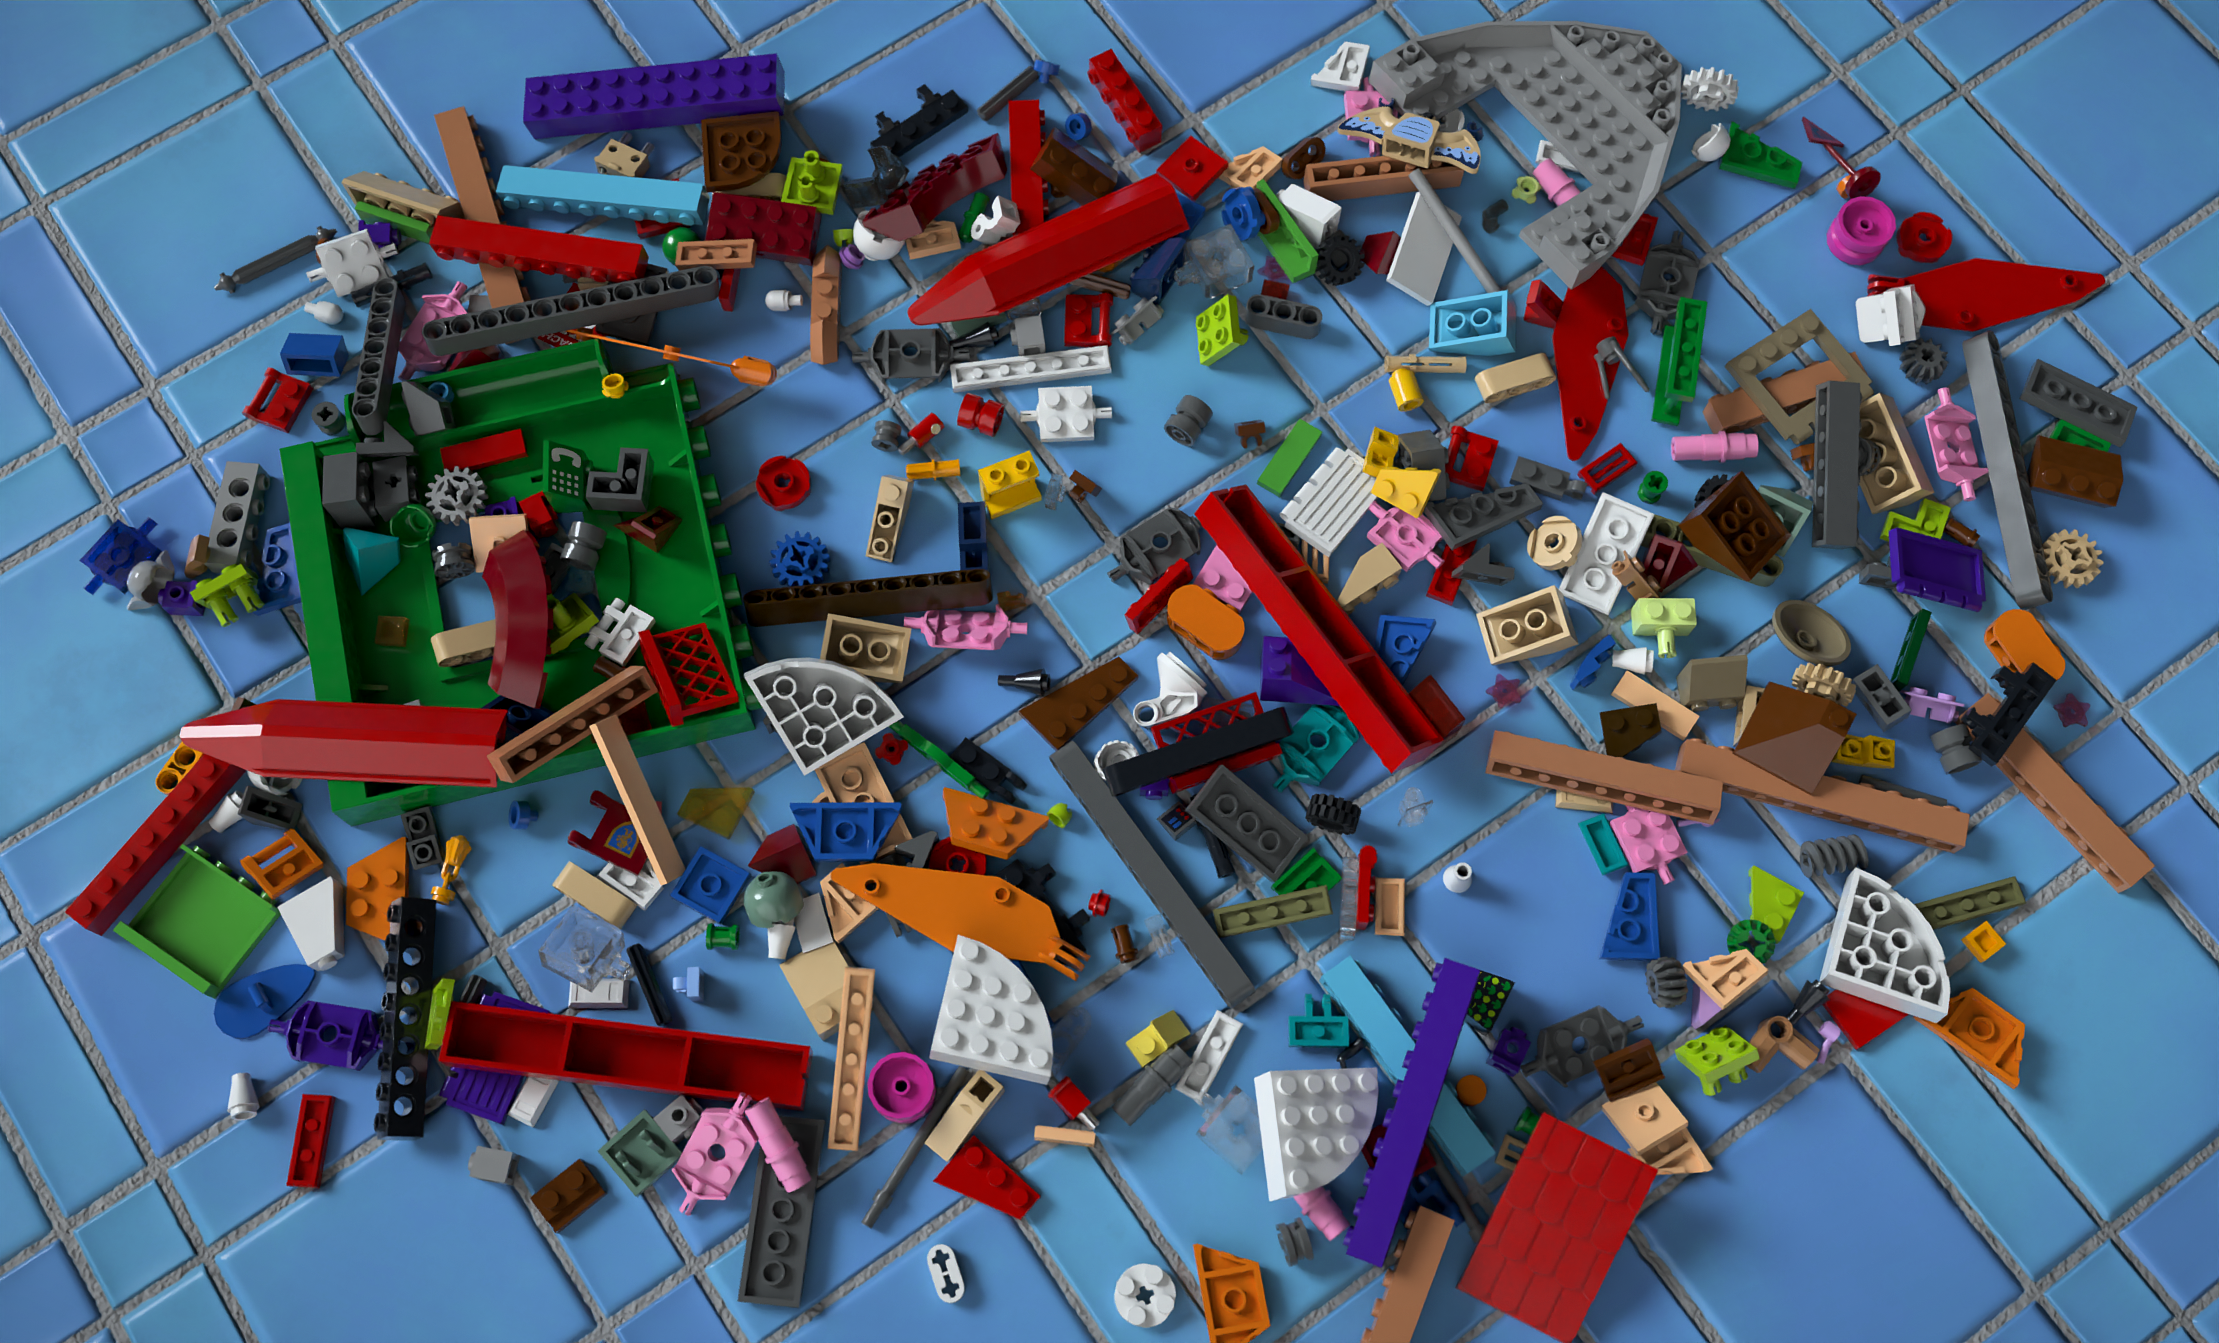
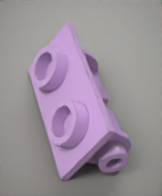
(1941, 707)

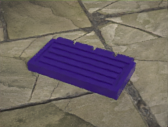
(1937, 569)
(486, 1092)

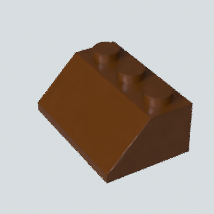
(1074, 169)
(2075, 472)

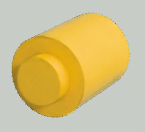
(1405, 390)

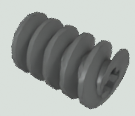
(1833, 853)

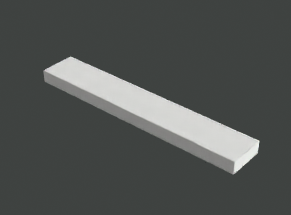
(1030, 368)

